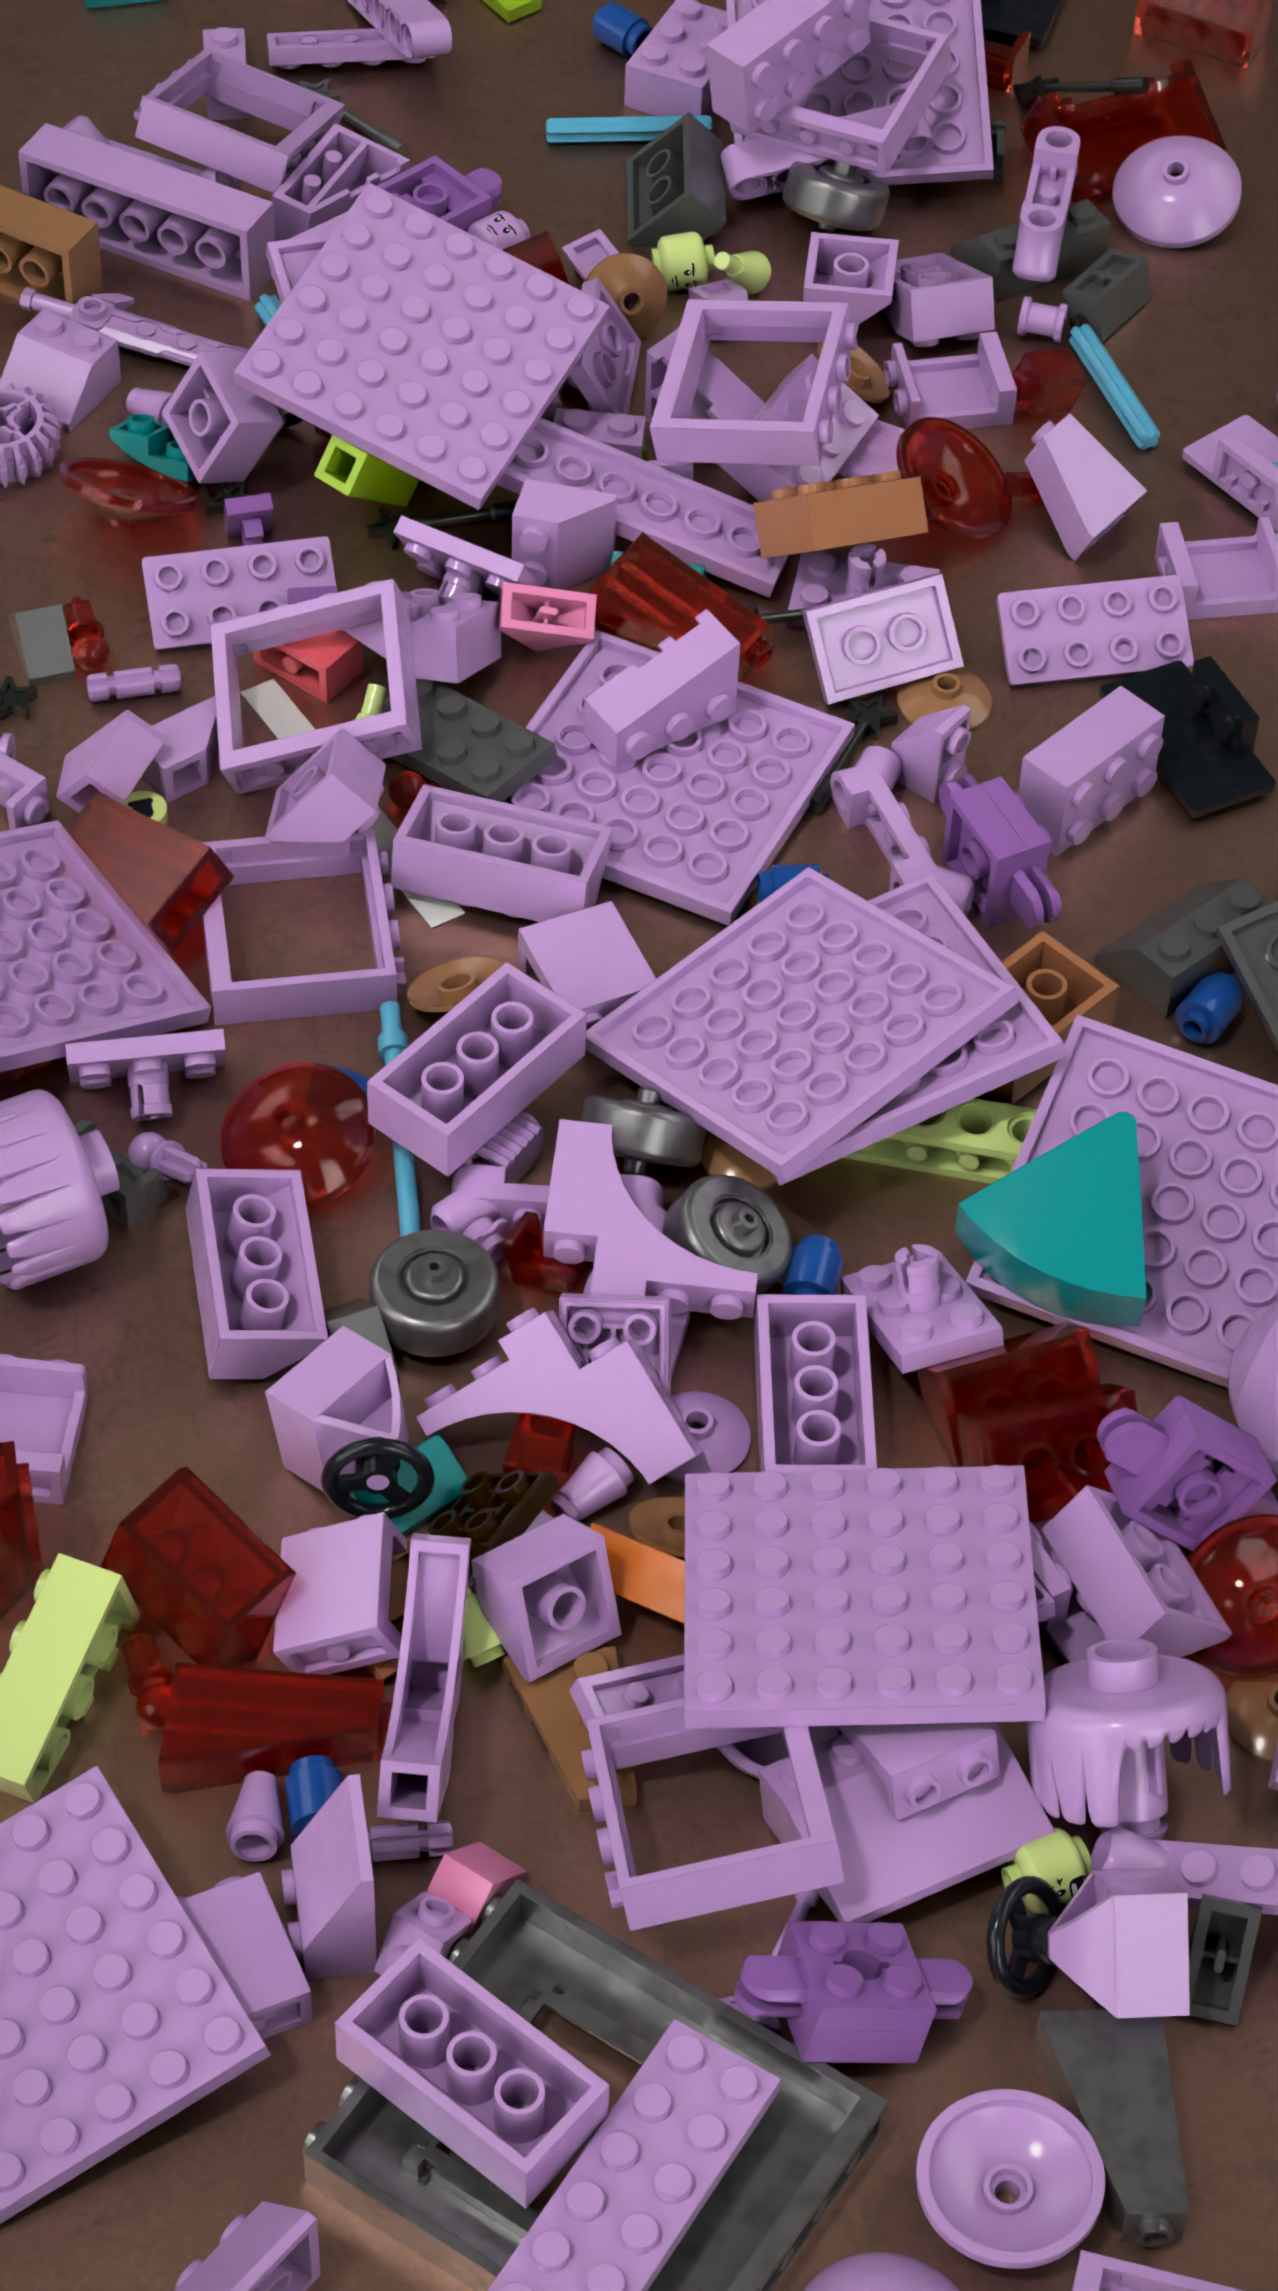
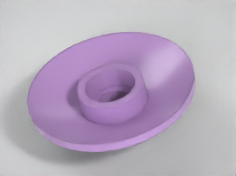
(722, 1439)

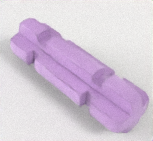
(133, 682)
(408, 1840)

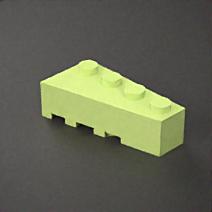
(54, 1667)

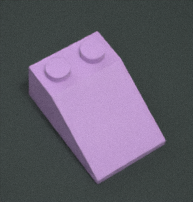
(939, 300)
(333, 1889)

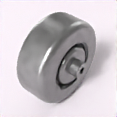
(836, 195)
(647, 1131)
(732, 1227)
(435, 1292)

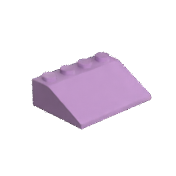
(907, 1859)

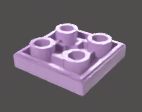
(598, 1317)

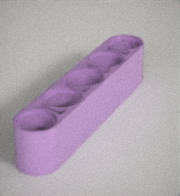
(409, 25)
(762, 166)

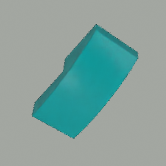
(152, 446)

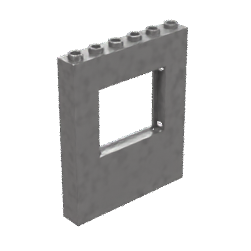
(548, 1956)

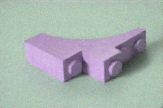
(598, 1222)
(547, 1376)
(428, 1680)

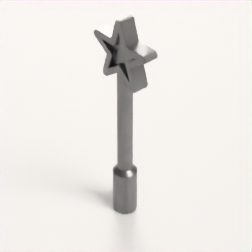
(379, 136)

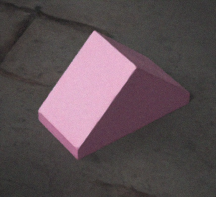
(546, 616)
(472, 1878)

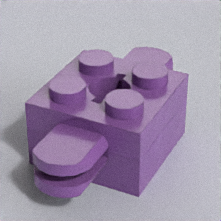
(446, 192)
(1000, 849)
(1185, 1470)
(853, 1991)

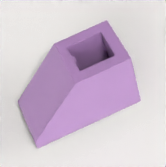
(187, 751)
(933, 751)
(109, 761)

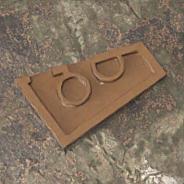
(561, 1725)

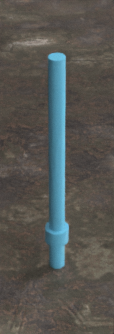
(391, 1044)

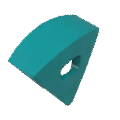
(1067, 1227)

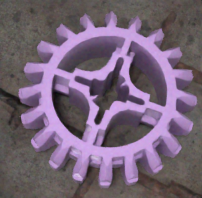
(27, 434)

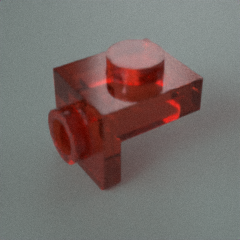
(526, 1262)

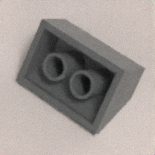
(676, 185)
(993, 253)
(1179, 943)

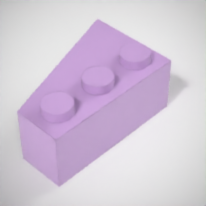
(331, 180)
(718, 392)
(668, 696)

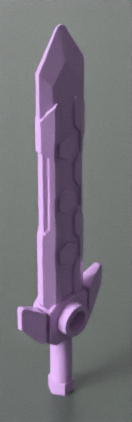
(135, 332)

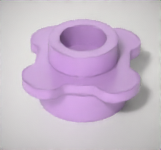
(489, 1235)

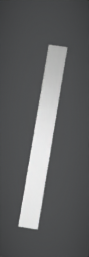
(287, 720)

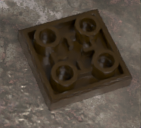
(495, 1508)

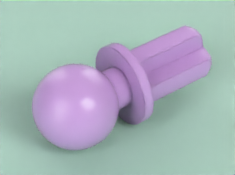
(168, 1156)

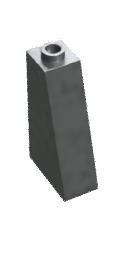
(1121, 2090)

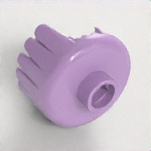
(50, 1190)
(1109, 1734)

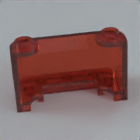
(1120, 124)

